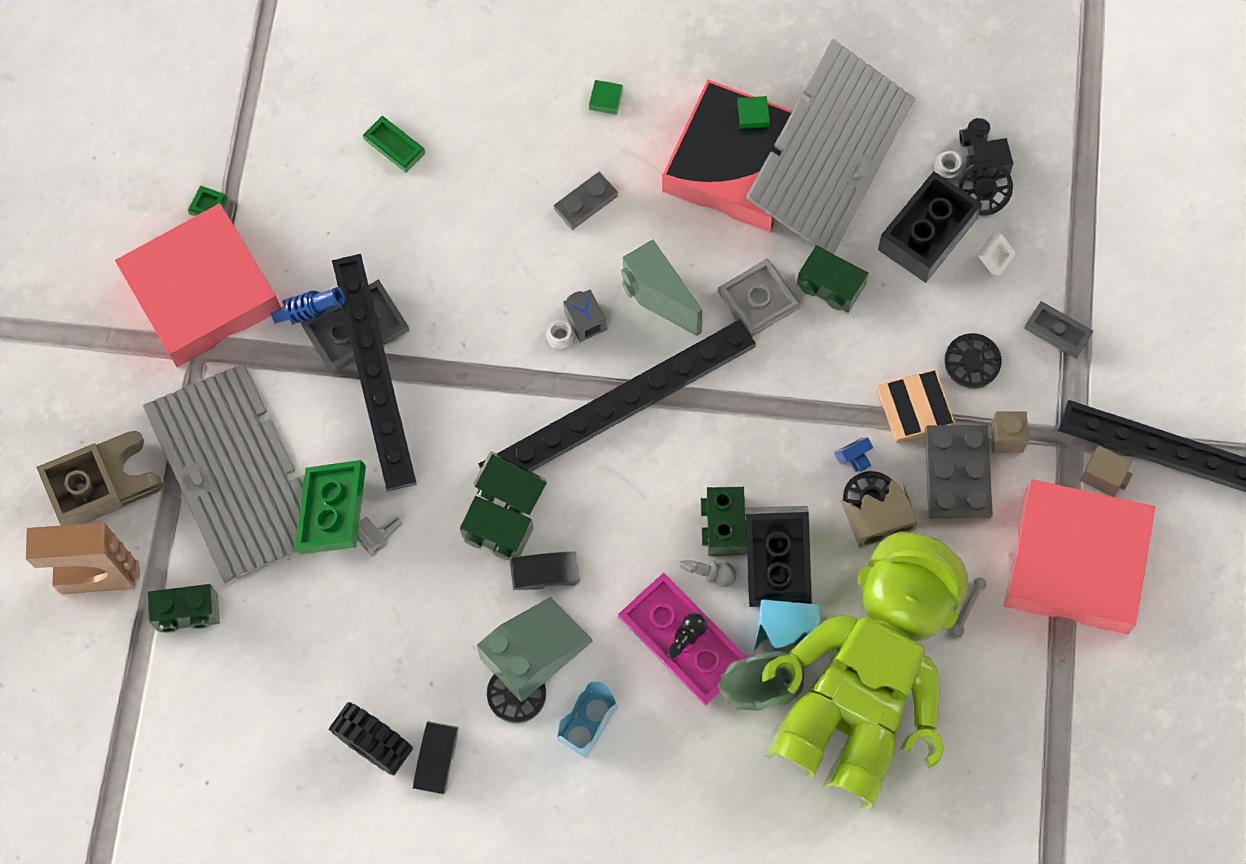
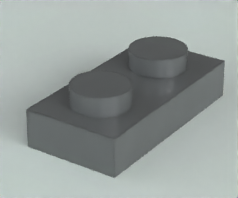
(585, 200)
(1058, 329)

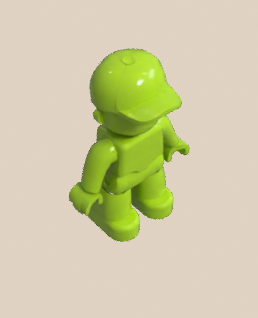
(909, 596)

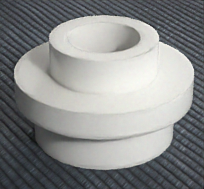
(951, 158)
(556, 327)

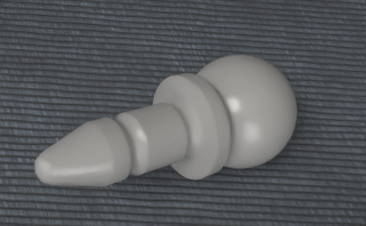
(721, 574)

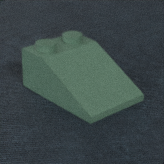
(659, 287)
(532, 647)

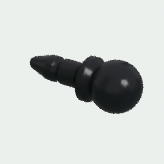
(692, 627)

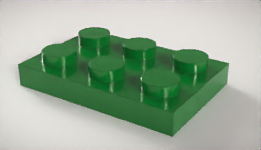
(330, 507)

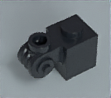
(979, 149)

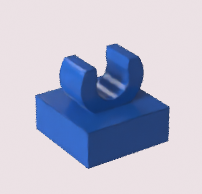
(855, 454)

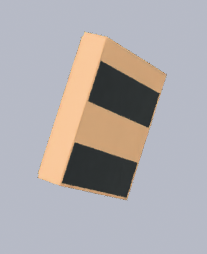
(914, 404)

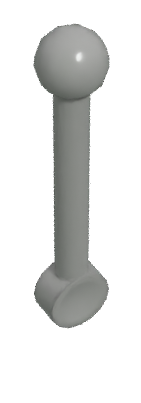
(958, 629)

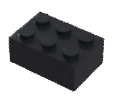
(929, 226)

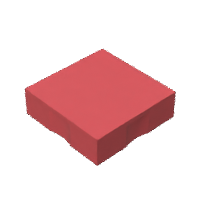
(198, 284)
(1080, 556)

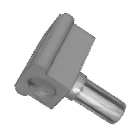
(375, 539)

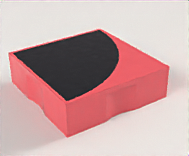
(719, 160)

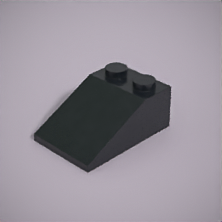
(778, 554)

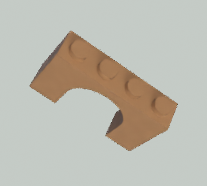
(82, 557)

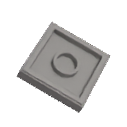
(759, 297)

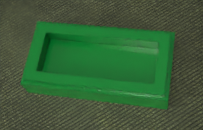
(394, 144)

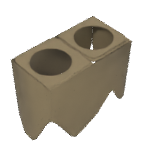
(881, 519)

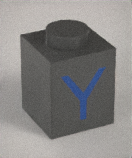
(584, 315)

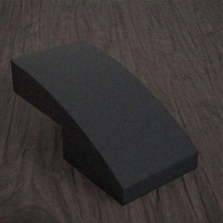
(544, 570)
(435, 757)

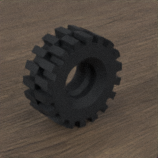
(371, 738)

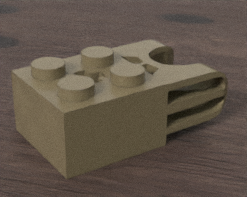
(102, 474)

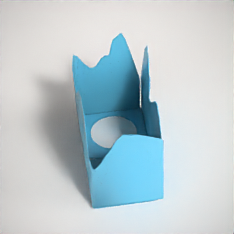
(786, 622)
(566, 724)

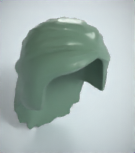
(744, 685)

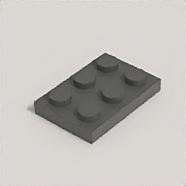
(331, 335)
(958, 471)

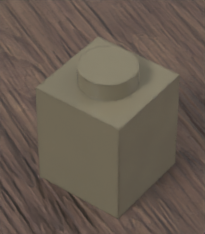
(1009, 432)
(1107, 471)

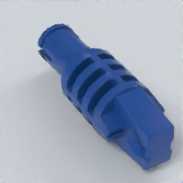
(308, 305)

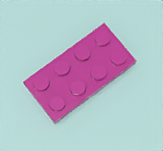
(655, 621)

